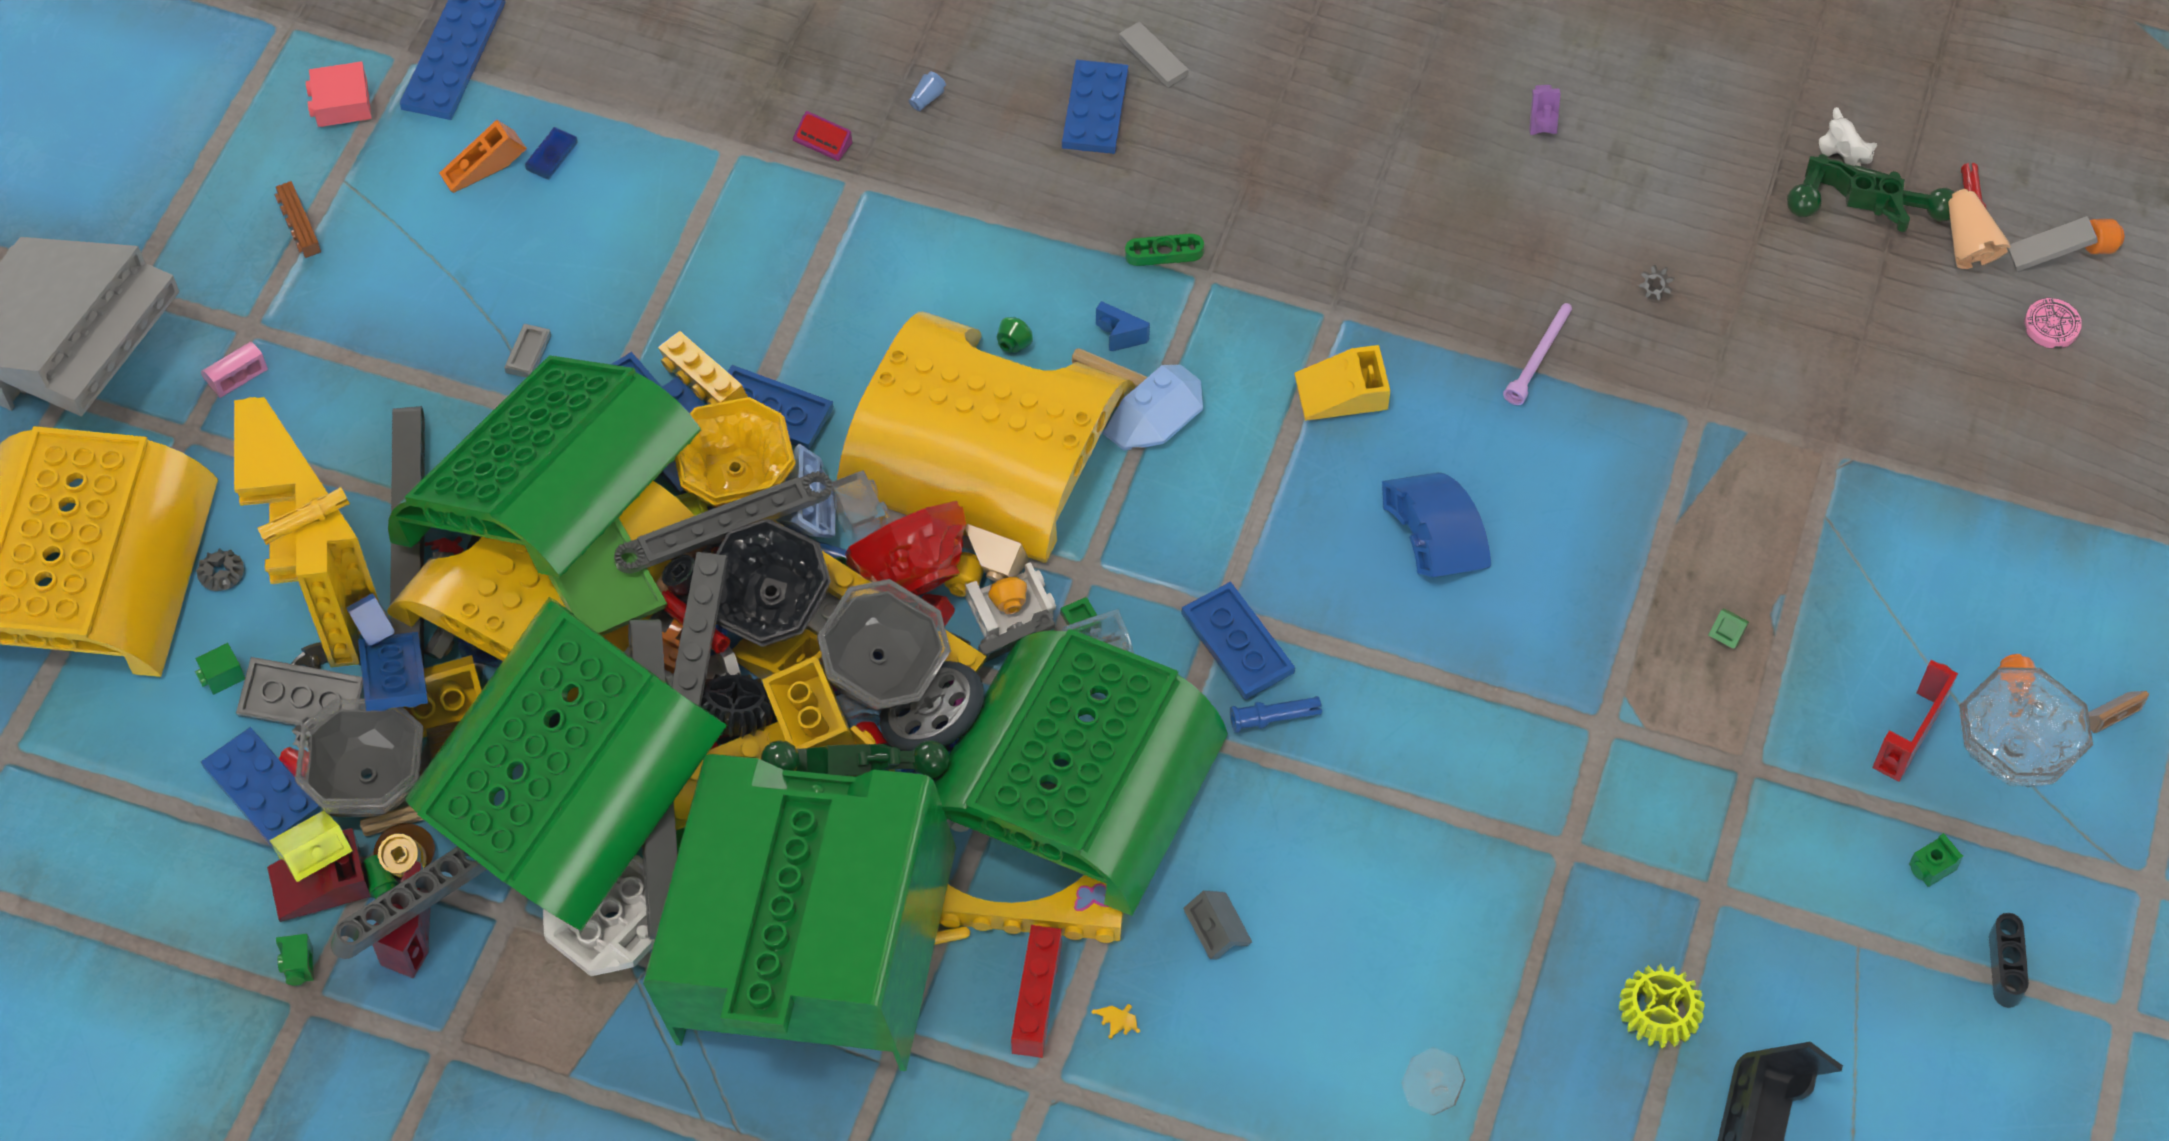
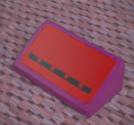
(823, 136)

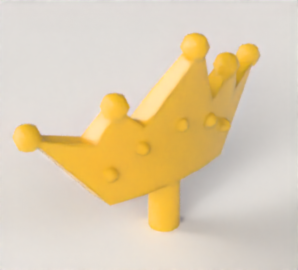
(1118, 1019)

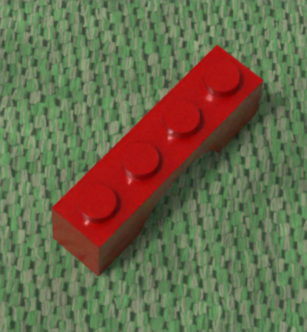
(1035, 991)

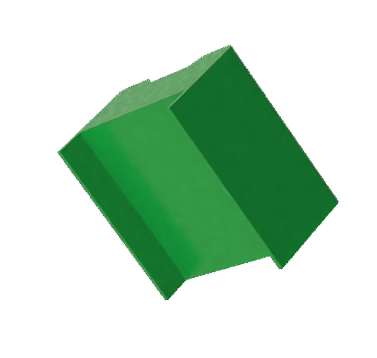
(803, 906)

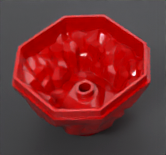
(913, 550)

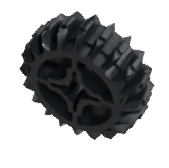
(738, 703)

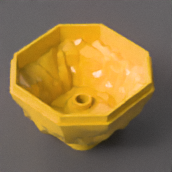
(736, 452)

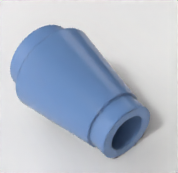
(928, 89)

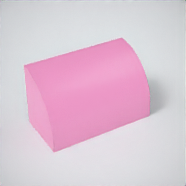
(235, 369)

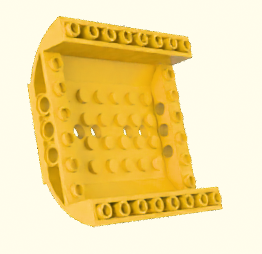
(120, 547)

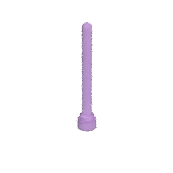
(1517, 391)

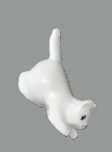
(1845, 140)

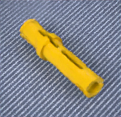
(304, 515)

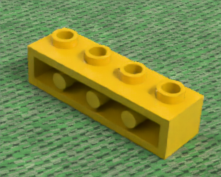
(699, 371)

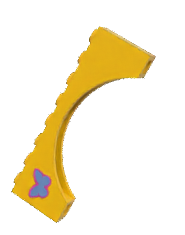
(1075, 910)

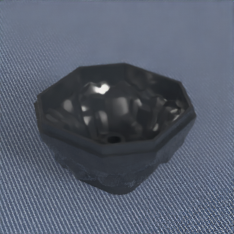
(768, 560)

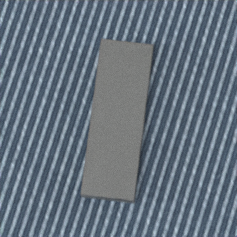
(1153, 54)
(2052, 243)

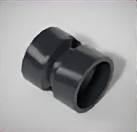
(678, 576)

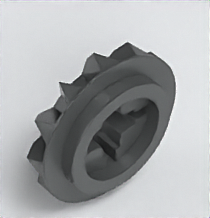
(222, 579)

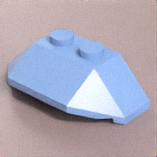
(1156, 408)
(816, 519)

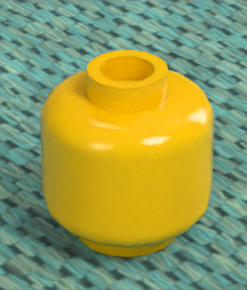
(970, 571)

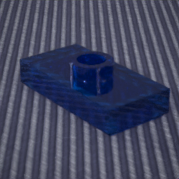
(551, 153)

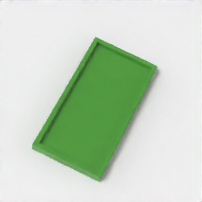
(602, 593)

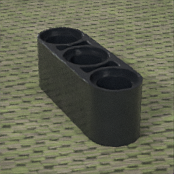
(2008, 973)

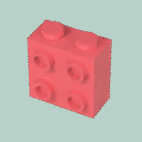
(338, 94)

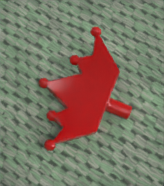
(446, 545)

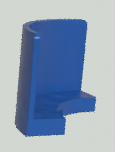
(1443, 522)

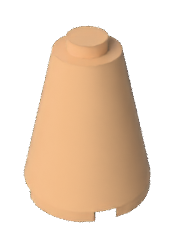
(1974, 231)

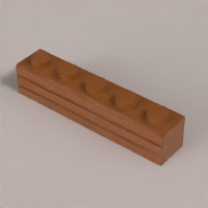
(297, 219)

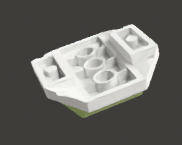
(607, 942)

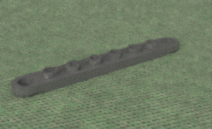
(716, 523)

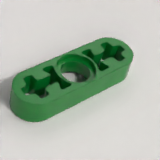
(1171, 241)

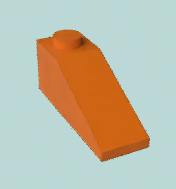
(483, 157)

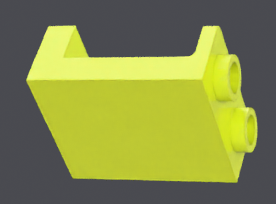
(311, 845)

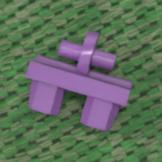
(1544, 110)

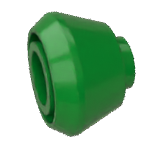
(1014, 335)

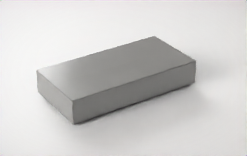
(527, 350)

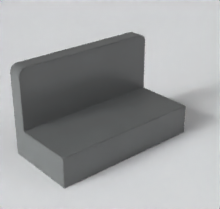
(1216, 923)

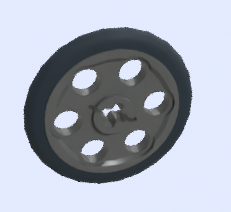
(960, 718)

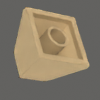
(997, 554)

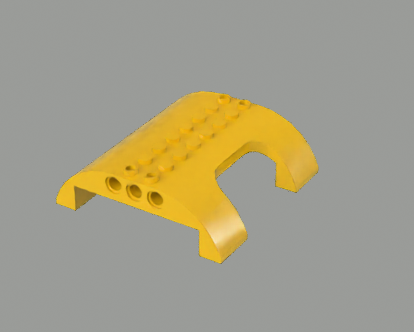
(977, 431)
(496, 591)

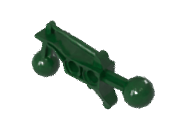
(1866, 191)
(854, 760)

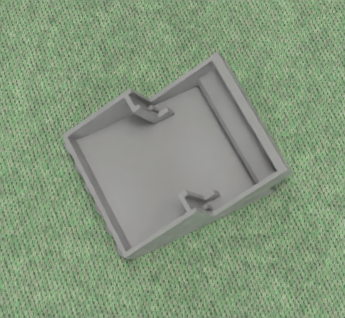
(73, 317)

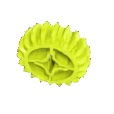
(1652, 987)

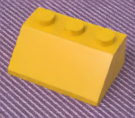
(450, 693)
(807, 706)

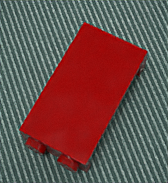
(1897, 751)

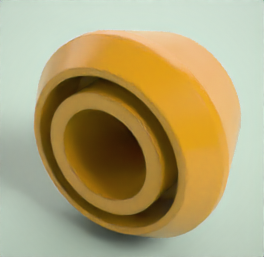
(1008, 594)

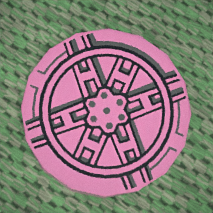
(2052, 323)

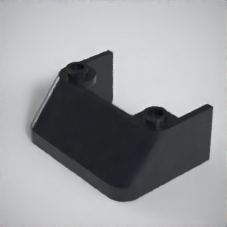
(1765, 1087)

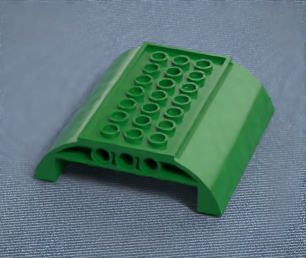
(552, 462)
(1126, 770)
(586, 785)

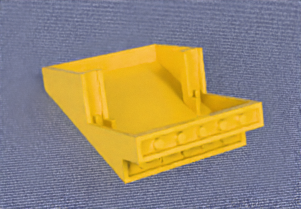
(319, 555)

